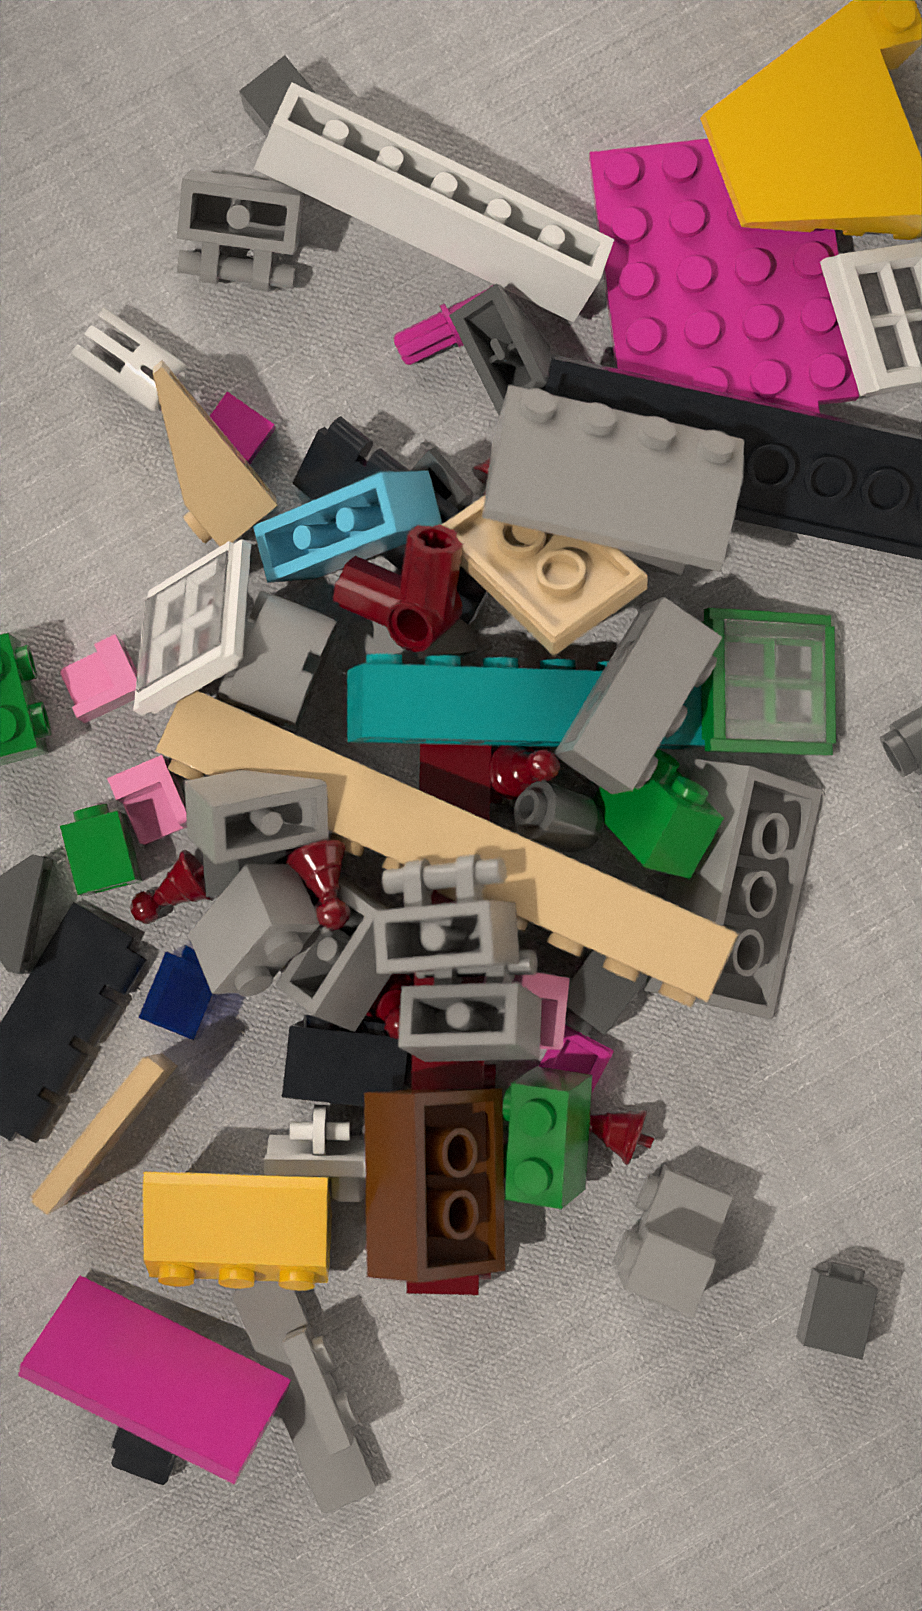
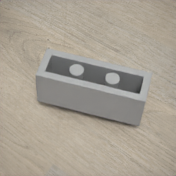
(639, 697)

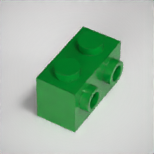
(22, 720)
(663, 821)
(547, 1136)

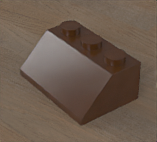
(434, 1183)

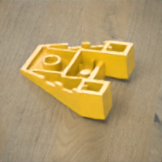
(824, 131)

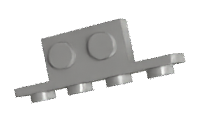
(312, 1409)

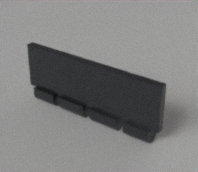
(339, 460)
(53, 1008)

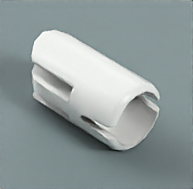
(138, 366)

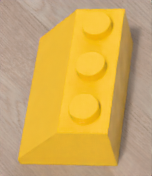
(237, 1229)

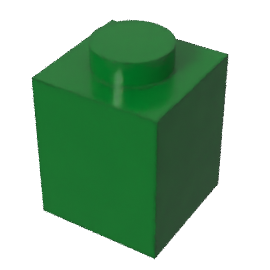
(100, 850)

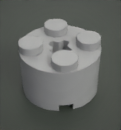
(280, 660)

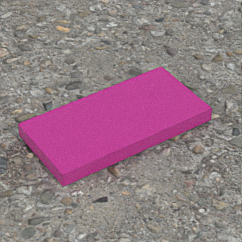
(155, 1379)

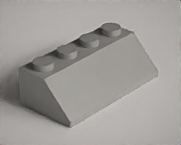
(614, 478)
(749, 878)

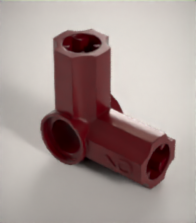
(410, 605)

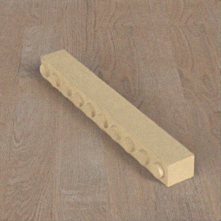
(409, 825)

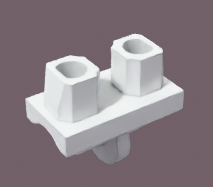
(320, 1150)

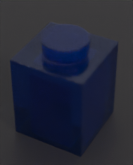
(179, 995)

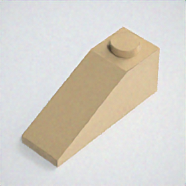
(213, 476)

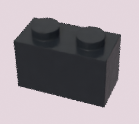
(341, 1064)

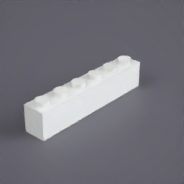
(433, 203)

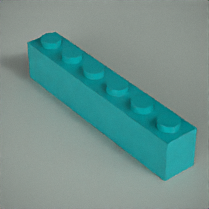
(479, 704)

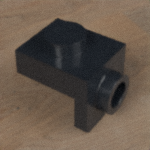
(141, 1457)

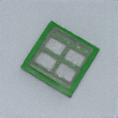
(770, 684)

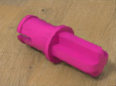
(429, 334)

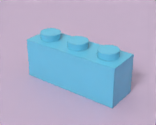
(346, 524)

